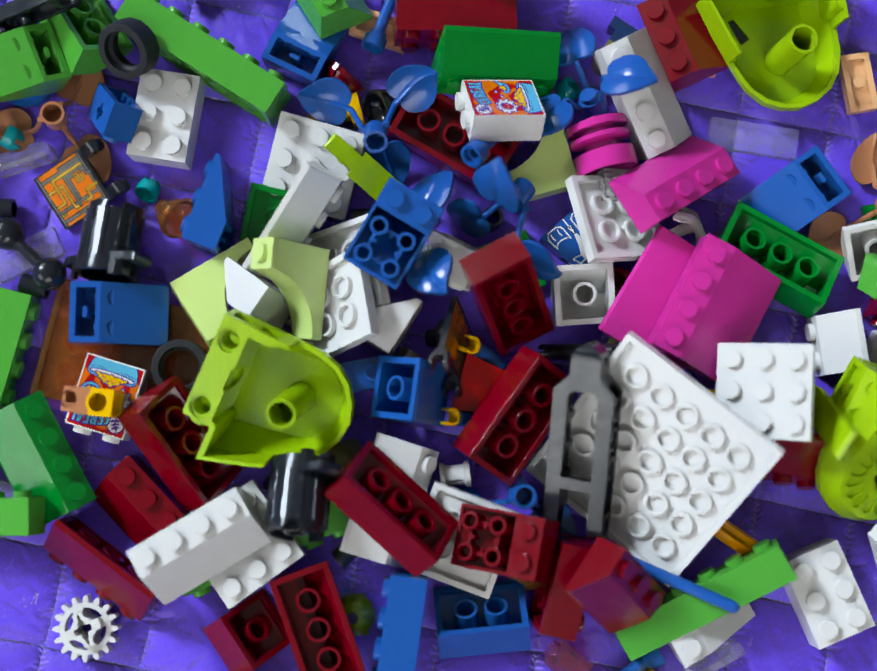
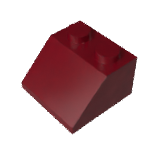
(248, 633)

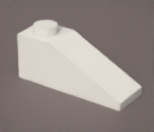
(706, 639)

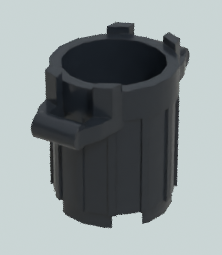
(110, 244)
(297, 494)

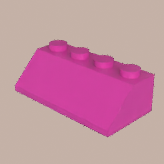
(672, 181)

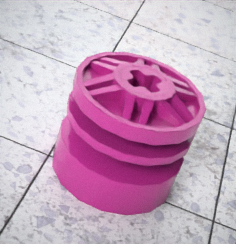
(600, 141)

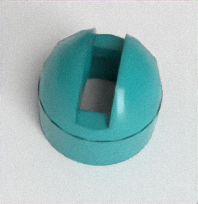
(568, 89)
(9, 138)
(148, 190)

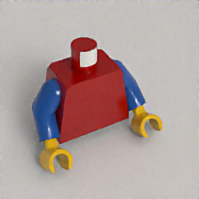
(477, 379)

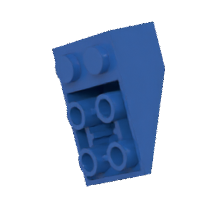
(298, 50)
(799, 191)
(212, 216)
(393, 233)
(118, 313)

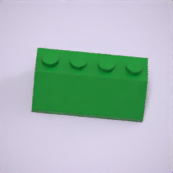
(496, 55)
(801, 264)
(40, 458)

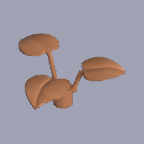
(78, 89)
(828, 226)

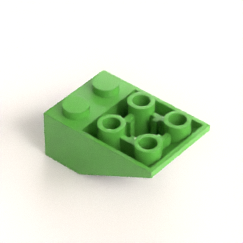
(31, 63)

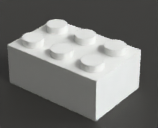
(169, 119)
(826, 594)

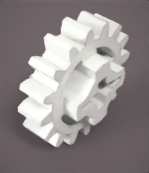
(83, 616)

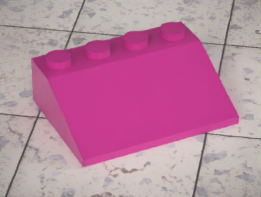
(648, 287)
(713, 303)

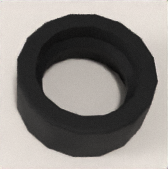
(111, 53)
(167, 349)

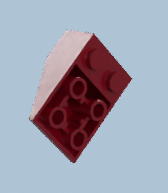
(505, 543)

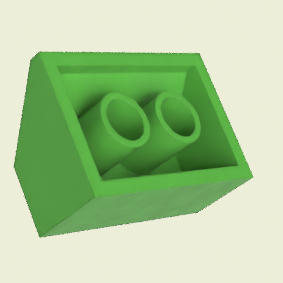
(335, 15)
(79, 35)

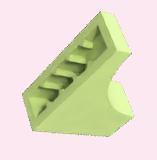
(548, 166)
(300, 276)
(204, 290)

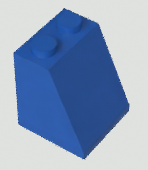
(409, 391)

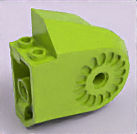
(789, 49)
(267, 395)
(851, 483)

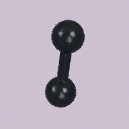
(47, 272)

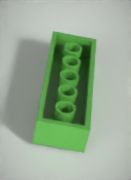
(213, 60)

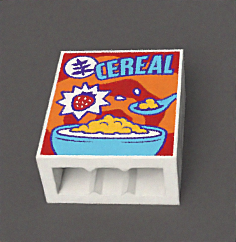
(500, 110)
(108, 374)

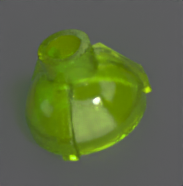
(363, 608)

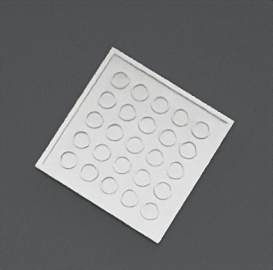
(678, 458)

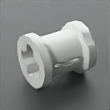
(455, 474)

